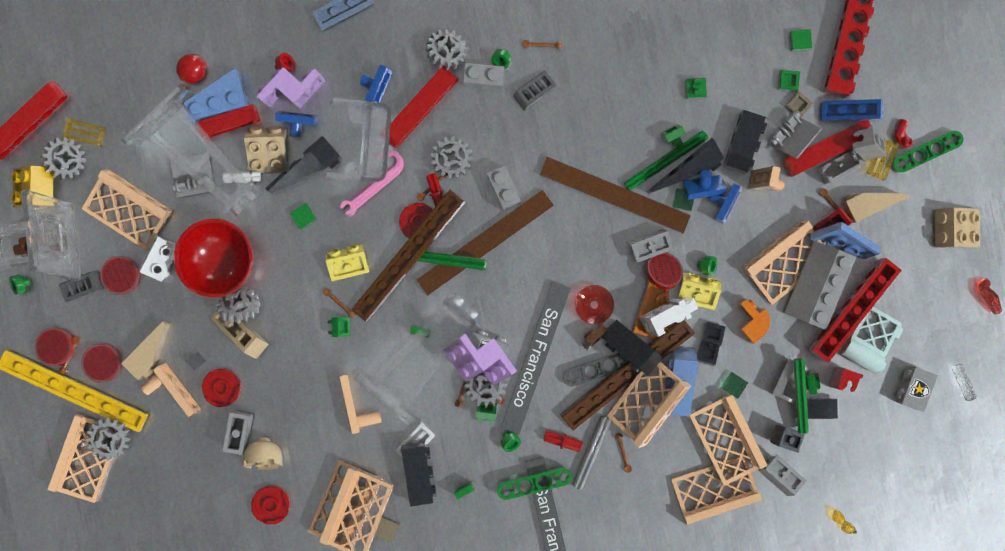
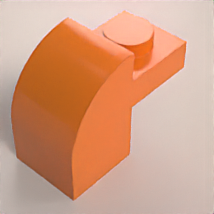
(758, 323)

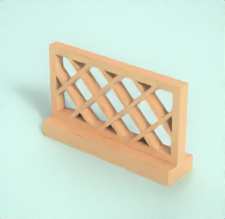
(131, 193)
(773, 252)
(658, 415)
(743, 432)
(66, 458)
(342, 503)
(716, 507)
(360, 513)

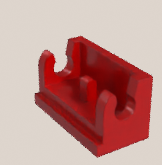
(840, 378)

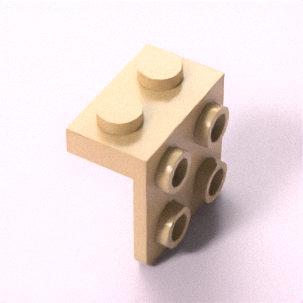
(266, 149)
(957, 227)

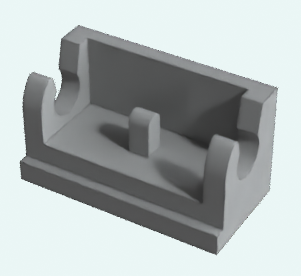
(871, 146)
(839, 166)
(650, 245)
(786, 385)
(783, 475)

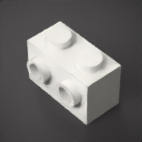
(158, 258)

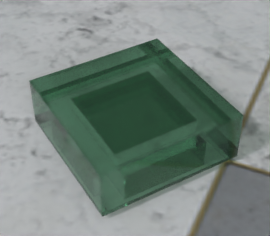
(681, 201)
(734, 385)

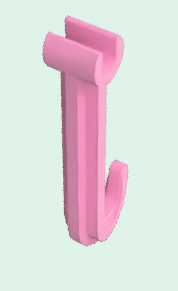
(373, 187)

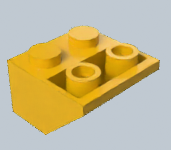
(33, 179)

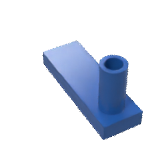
(852, 110)

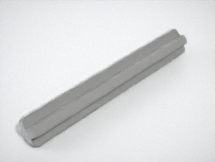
(591, 452)

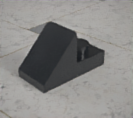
(787, 438)

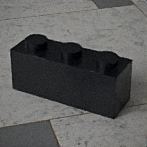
(745, 142)
(631, 348)
(418, 473)

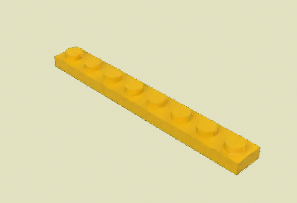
(72, 390)

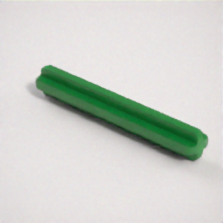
(453, 260)
(801, 396)

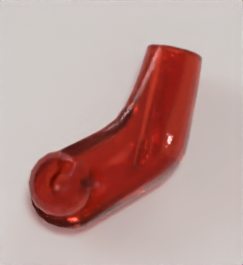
(989, 295)

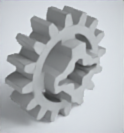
(445, 50)
(457, 145)
(62, 167)
(238, 305)
(491, 392)
(111, 446)

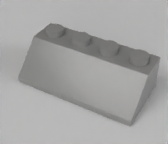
(820, 285)

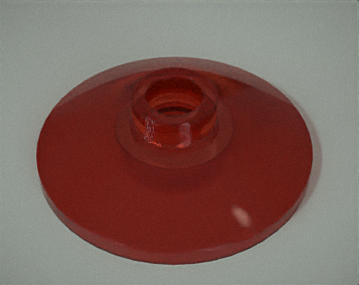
(602, 297)

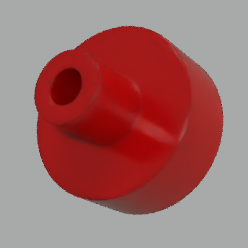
(286, 61)

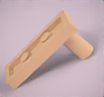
(766, 179)
(166, 376)
(356, 421)

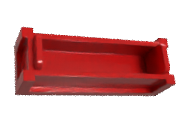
(231, 120)

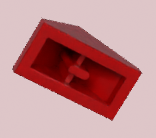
(834, 216)

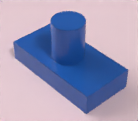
(377, 84)
(296, 121)
(704, 186)
(726, 202)

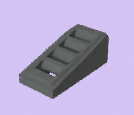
(520, 98)
(93, 283)

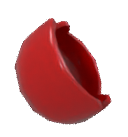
(191, 68)

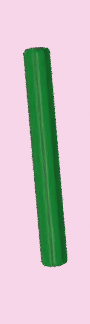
(666, 160)

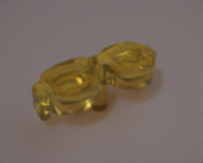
(846, 527)

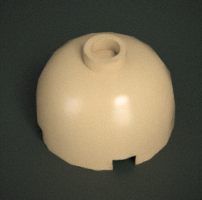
(263, 455)

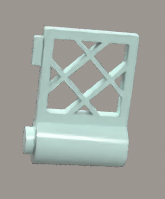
(867, 354)

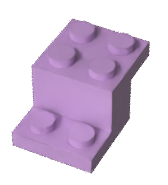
(287, 84)
(485, 359)

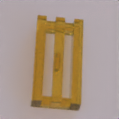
(68, 128)
(889, 143)

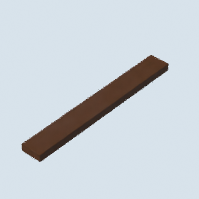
(615, 195)
(488, 240)
(408, 255)
(623, 377)

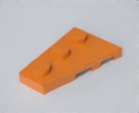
(652, 298)

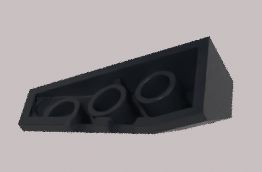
(704, 158)
(316, 160)

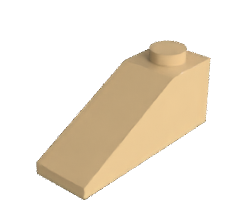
(867, 204)
(242, 335)
(146, 355)

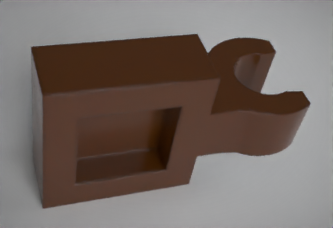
(593, 337)

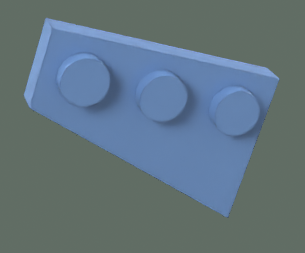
(847, 238)

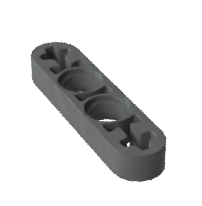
(597, 364)

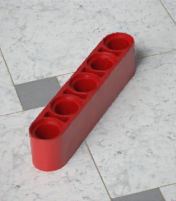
(421, 105)
(30, 117)
(825, 149)

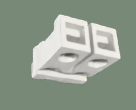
(666, 314)

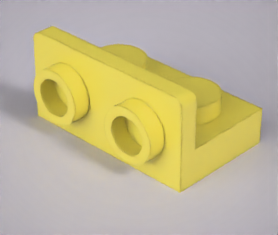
(346, 262)
(703, 290)

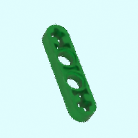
(927, 153)
(533, 480)

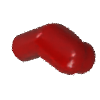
(900, 134)

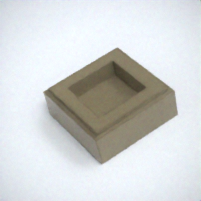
(799, 103)
(386, 529)

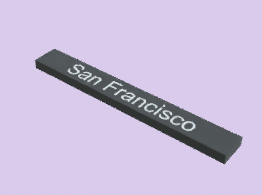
(535, 358)
(546, 509)

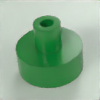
(501, 58)
(708, 265)
(18, 284)
(510, 441)

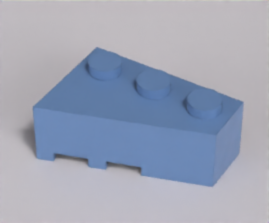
(219, 97)
(684, 364)

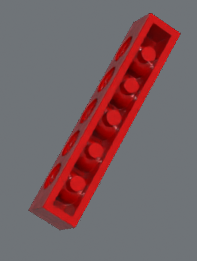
(834, 84)
(854, 309)

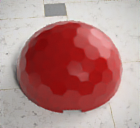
(213, 258)

